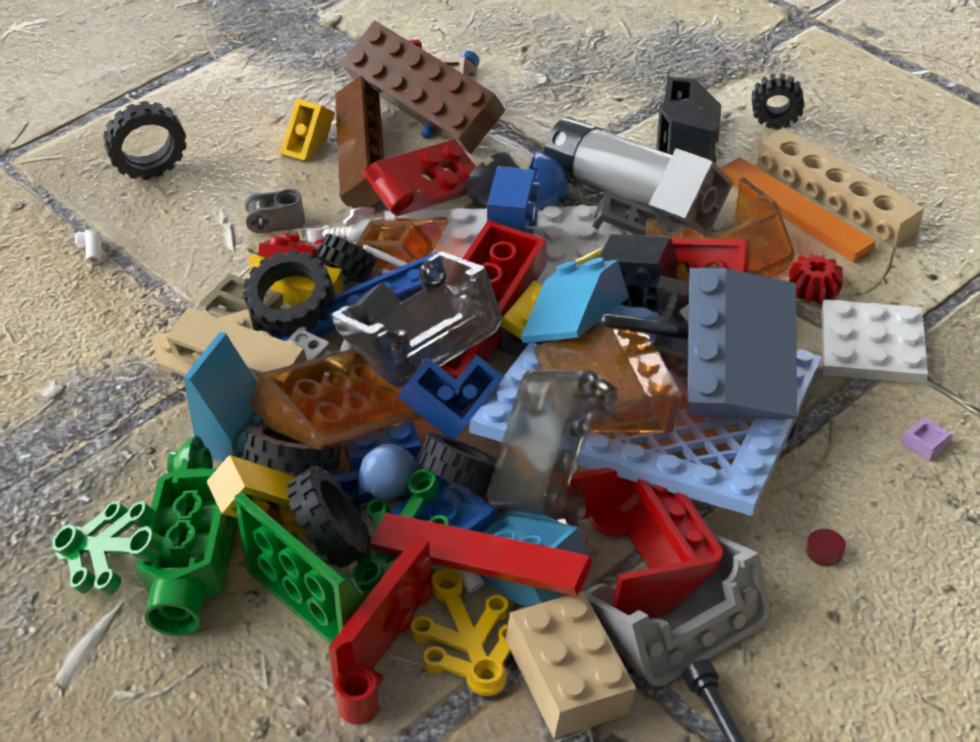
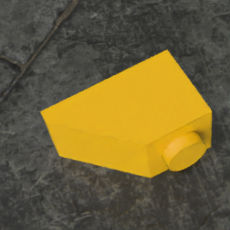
(306, 130)

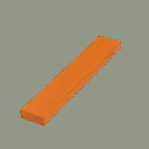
(804, 212)

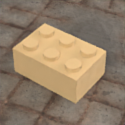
(569, 664)

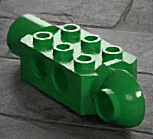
(194, 539)

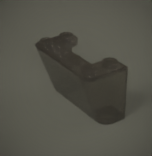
(545, 443)

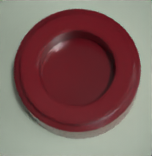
(825, 547)

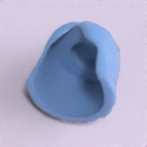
(386, 472)

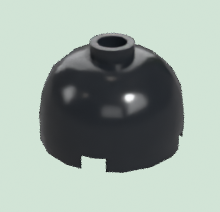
(481, 178)

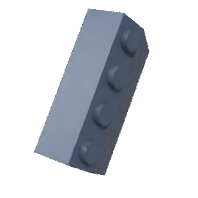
(741, 345)

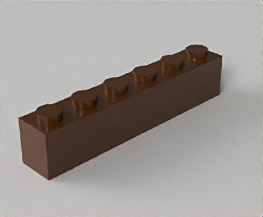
(358, 140)

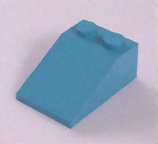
(575, 300)
(220, 398)
(536, 532)

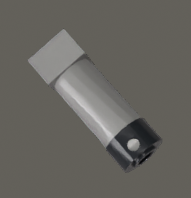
(678, 185)

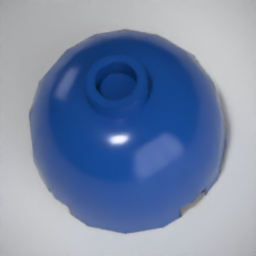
(551, 179)

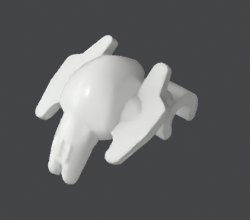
(357, 220)

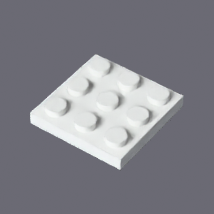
(873, 341)

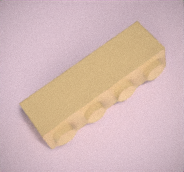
(258, 349)

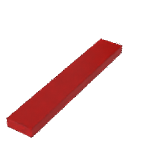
(487, 554)

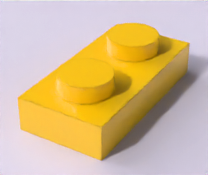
(518, 315)

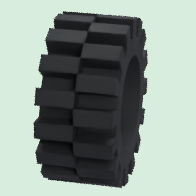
(775, 87)
(341, 254)

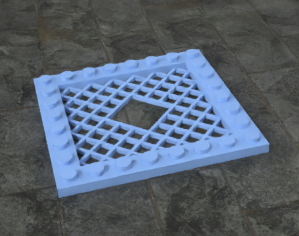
(732, 487)

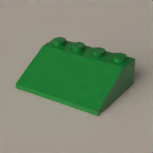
(295, 572)

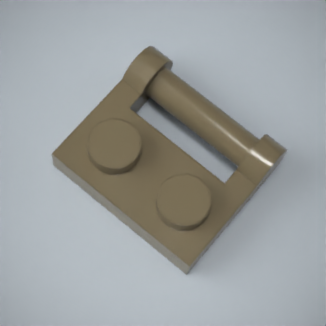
(230, 294)

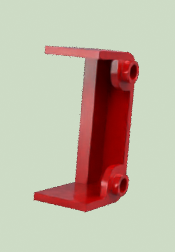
(663, 530)

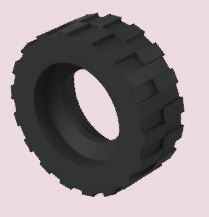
(457, 462)

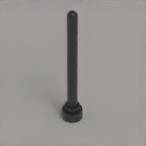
(645, 326)
(702, 680)

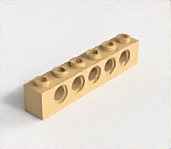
(840, 187)

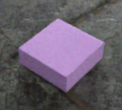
(926, 439)

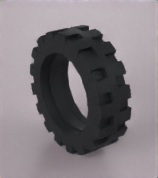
(139, 116)
(285, 266)
(285, 453)
(328, 517)

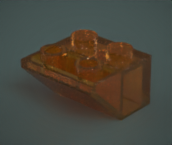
(403, 237)

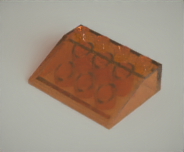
(628, 360)
(329, 400)

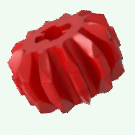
(816, 278)

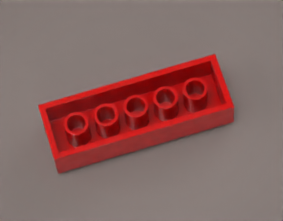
(512, 264)

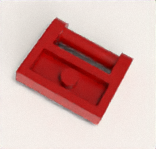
(288, 242)

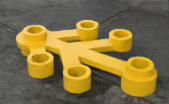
(466, 638)

